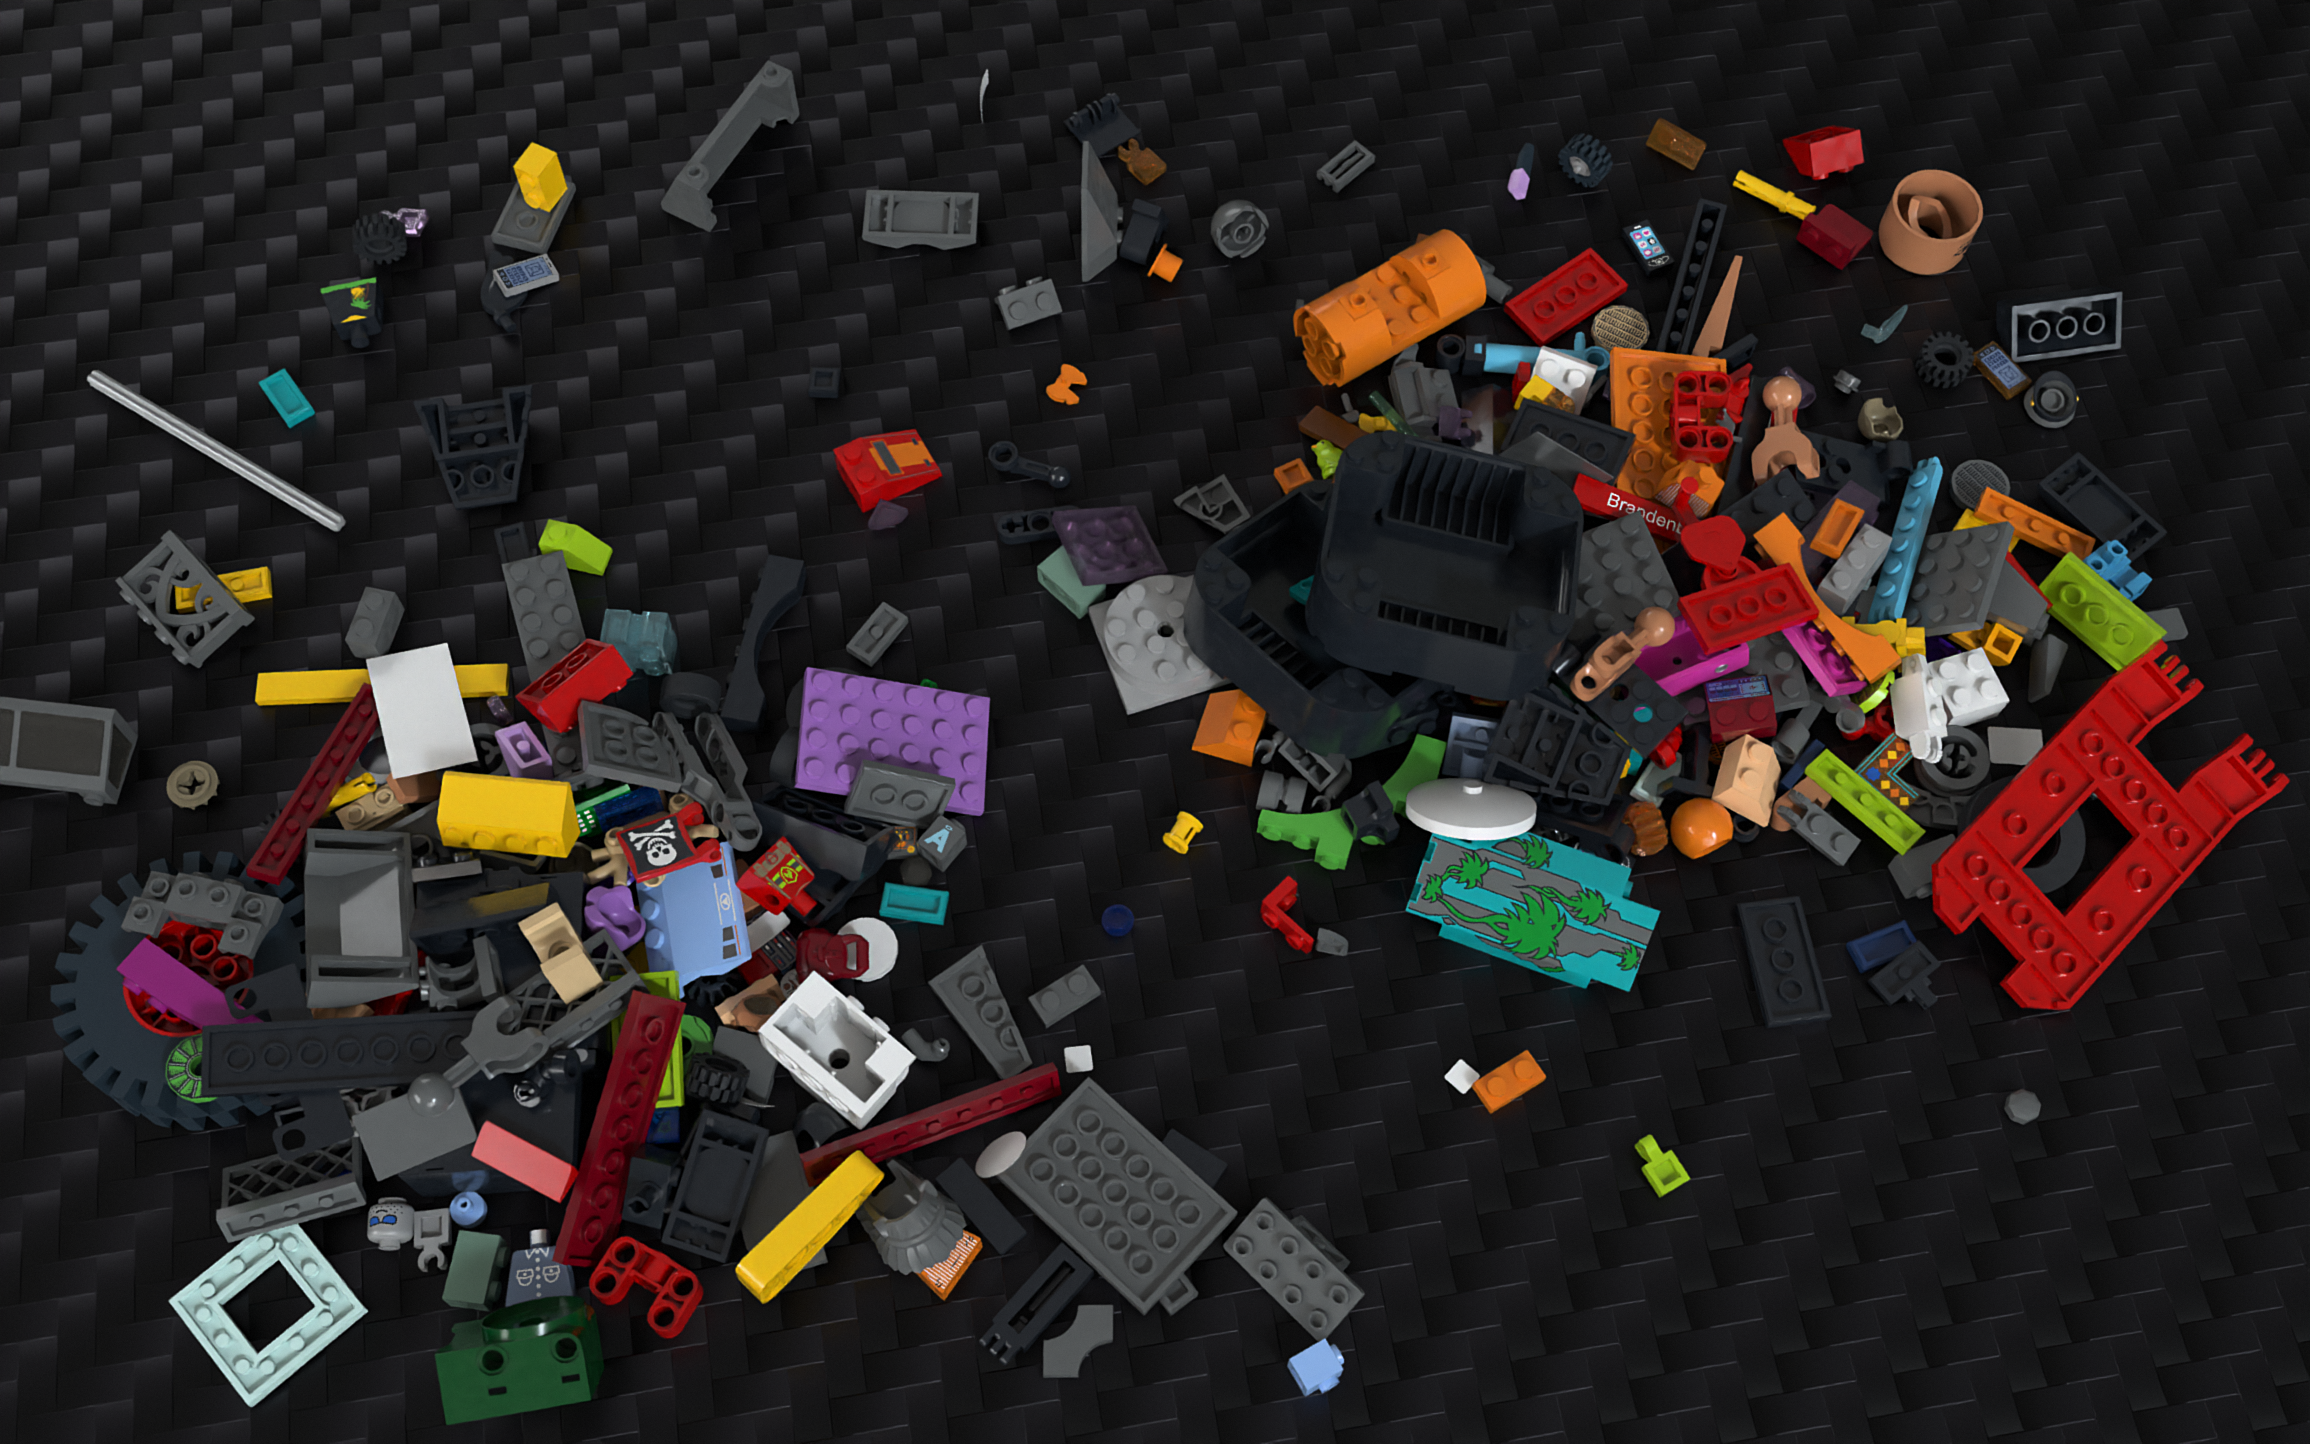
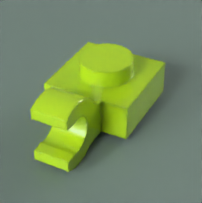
(1662, 1170)

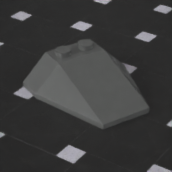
(1099, 216)

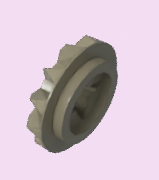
(184, 776)

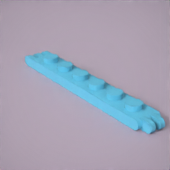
(1906, 542)

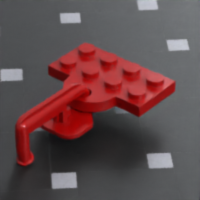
(1736, 605)

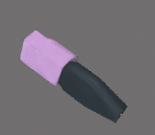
(1520, 178)

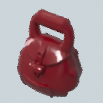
(828, 955)

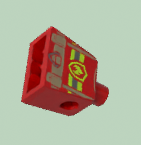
(779, 880)

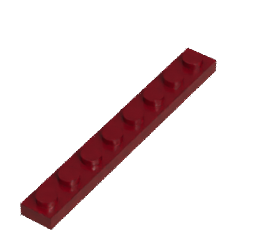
(316, 789)
(935, 1122)

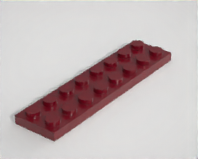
(619, 1128)

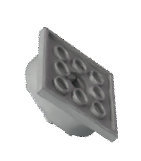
(1143, 663)

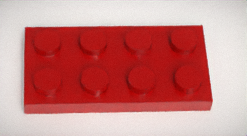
(1565, 297)

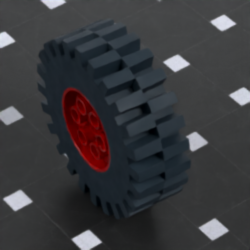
(119, 1034)

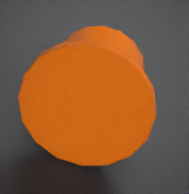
(1166, 265)

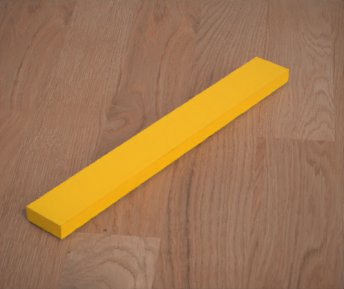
(343, 685)

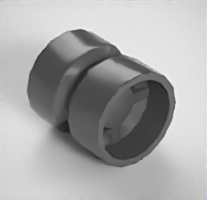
(1281, 794)

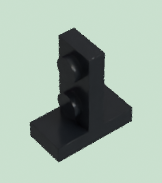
(1693, 768)

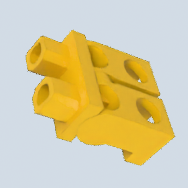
(1903, 639)

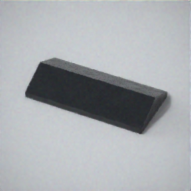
(1491, 417)

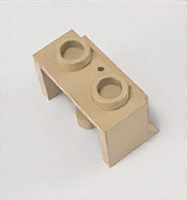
(373, 811)

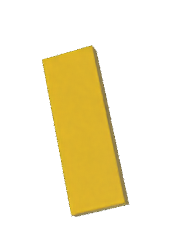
(245, 585)

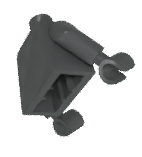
(1324, 773)

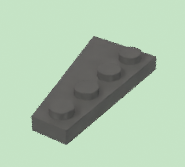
(979, 1008)

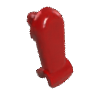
(1735, 399)

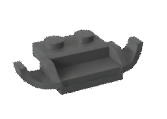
(1420, 392)

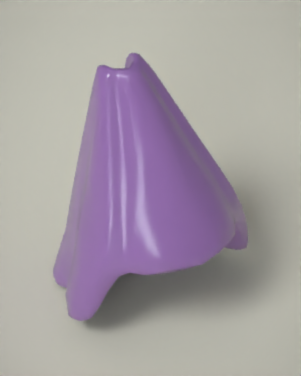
(616, 913)

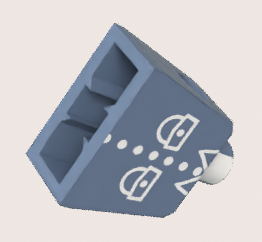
(536, 1275)

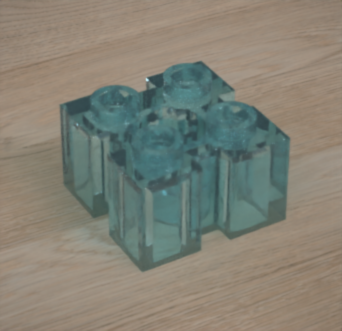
(642, 639)

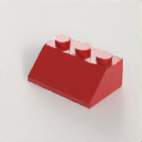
(584, 674)

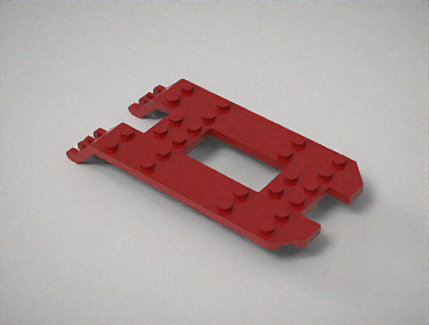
(2169, 831)

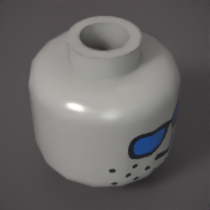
(390, 1223)

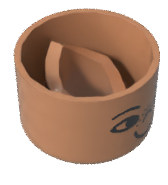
(1940, 203)

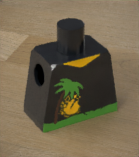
(356, 309)

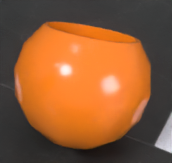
(1700, 827)

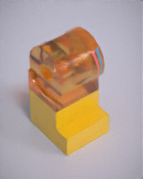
(1545, 393)

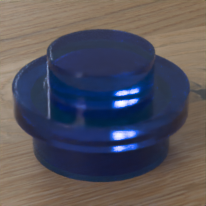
(1117, 920)

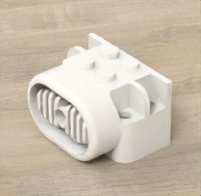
(825, 1025)

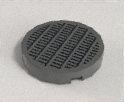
(1972, 478)

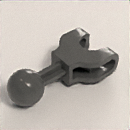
(488, 1050)

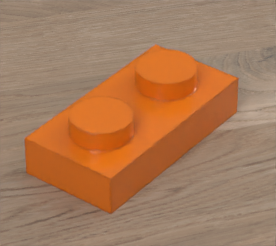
(1508, 1081)

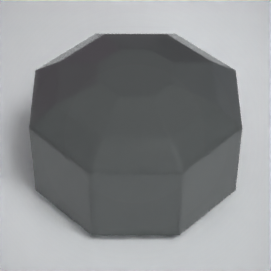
(2022, 1106)

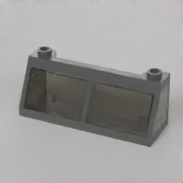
(65, 748)

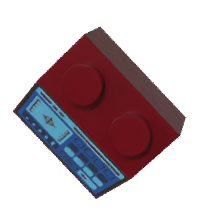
(1740, 708)

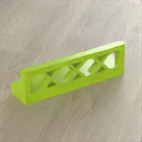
(1864, 802)

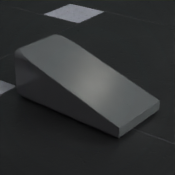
(2044, 666)

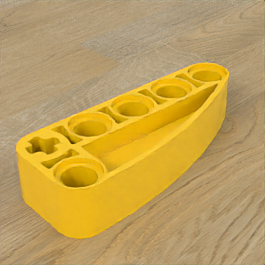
(808, 1227)

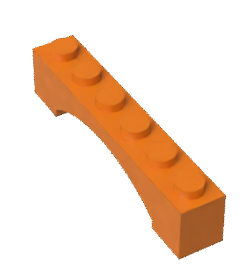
(1870, 654)

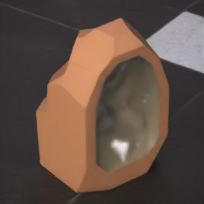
(755, 1010)

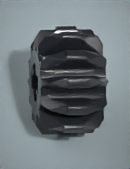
(704, 991)

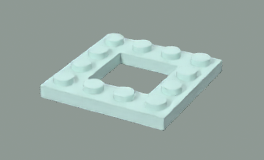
(260, 1373)

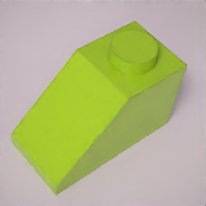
(579, 547)

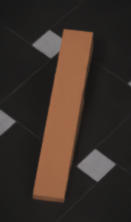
(1714, 330)

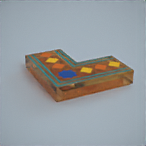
(1881, 771)

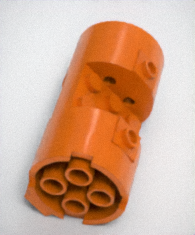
(1390, 308)

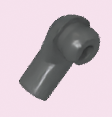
(926, 1051)

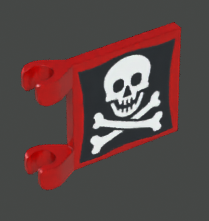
(666, 845)

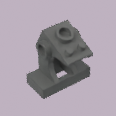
(442, 980)

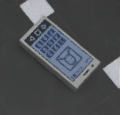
(526, 275)

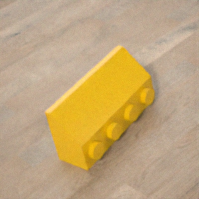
(507, 814)

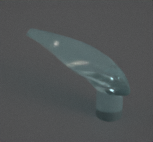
(1887, 327)

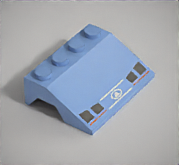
(696, 920)

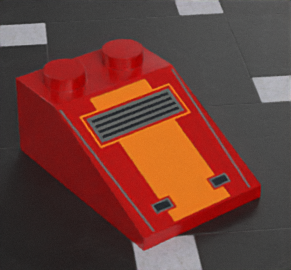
(885, 466)

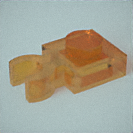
(1142, 164)

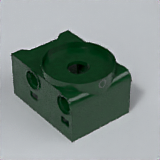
(527, 1352)

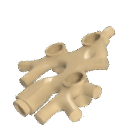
(618, 865)

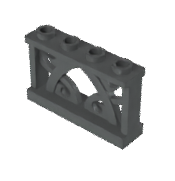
(224, 604)

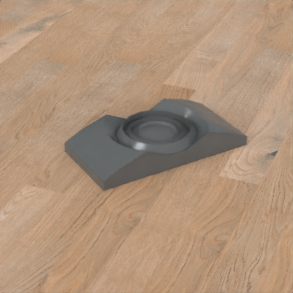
(920, 217)

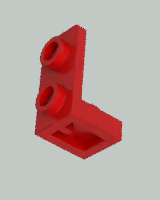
(1283, 898)

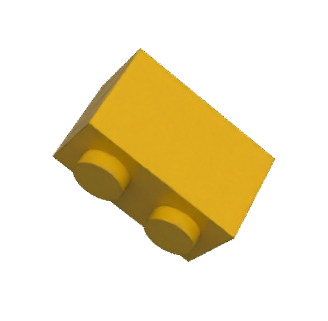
(540, 177)

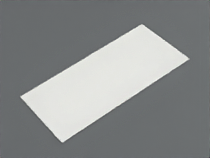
(421, 710)

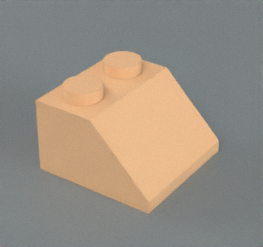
(1748, 779)

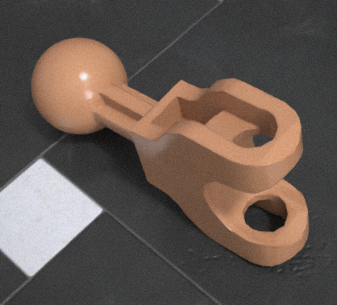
(1783, 442)
(1652, 628)

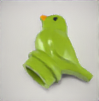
(1327, 458)

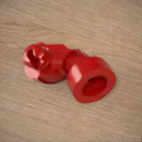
(1665, 753)

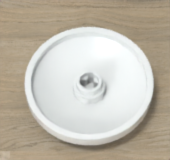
(1470, 809)

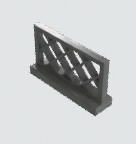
(581, 1017)
(297, 1202)

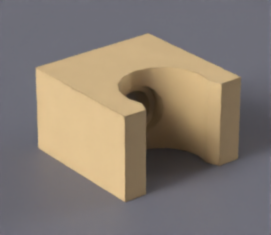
(561, 953)

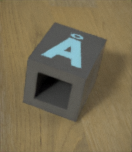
(942, 842)

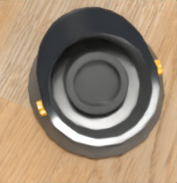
(2051, 400)

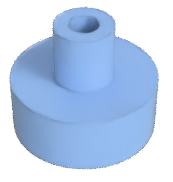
(468, 1209)

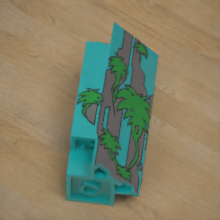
(1536, 906)

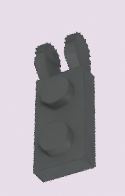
(1819, 829)

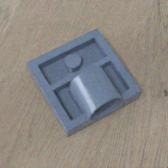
(1467, 745)

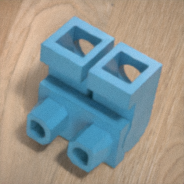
(2113, 566)

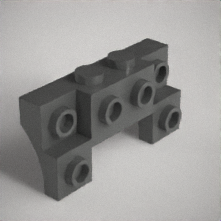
(205, 903)

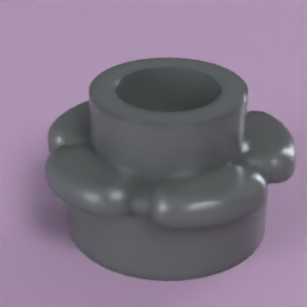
(1846, 382)

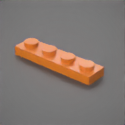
(2033, 525)

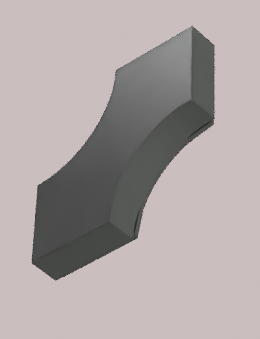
(1065, 1353)

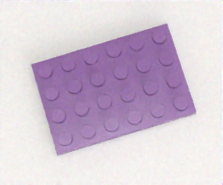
(894, 725)

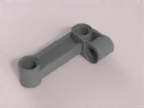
(1794, 734)

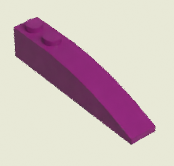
(176, 988)

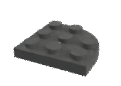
(625, 749)

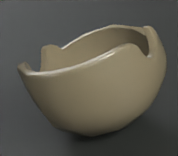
(1879, 422)
(577, 861)

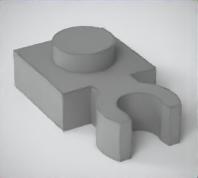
(432, 1232)

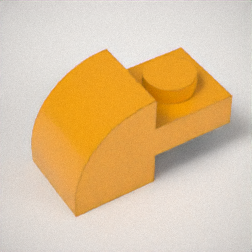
(1996, 640)

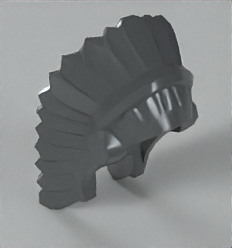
(911, 1221)

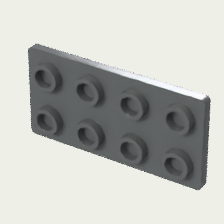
(1295, 1267)

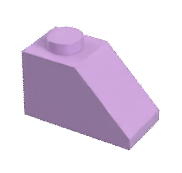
(524, 753)

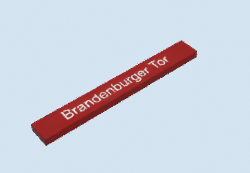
(1616, 503)

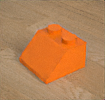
(1231, 727)

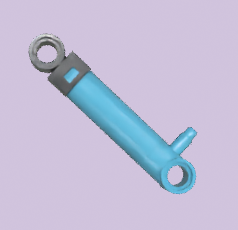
(1480, 357)

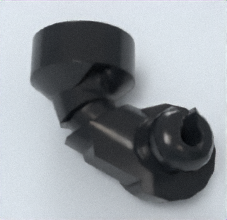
(535, 1085)

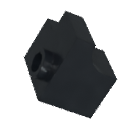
(1370, 814)

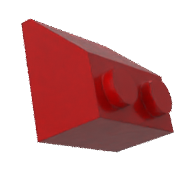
(1825, 151)

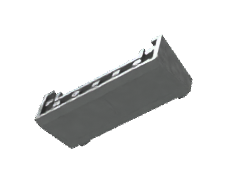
(765, 101)

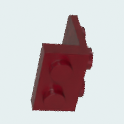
(1834, 235)

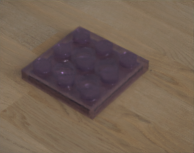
(1108, 545)

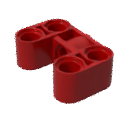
(1686, 418)
(653, 1272)

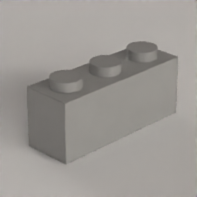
(1853, 569)

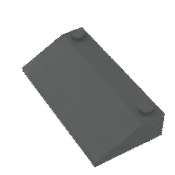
(358, 916)

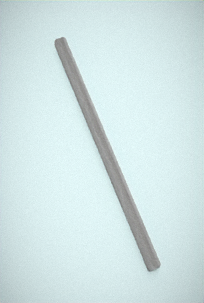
(216, 450)

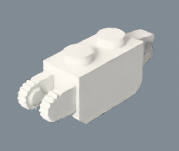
(1919, 708)

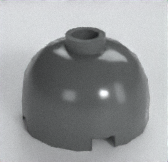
(1238, 228)

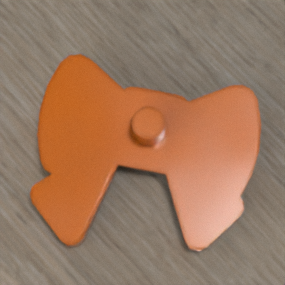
(1060, 389)

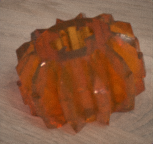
(1647, 827)

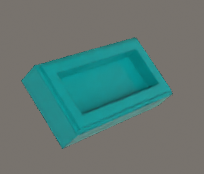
(286, 398)
(914, 903)

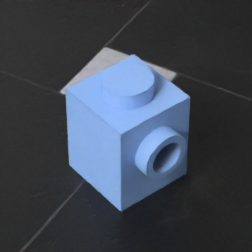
(1317, 1367)

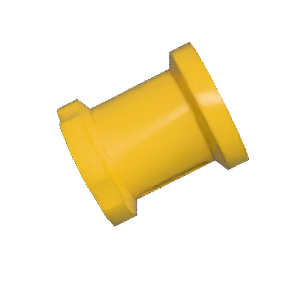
(1182, 832)

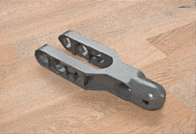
(731, 810)

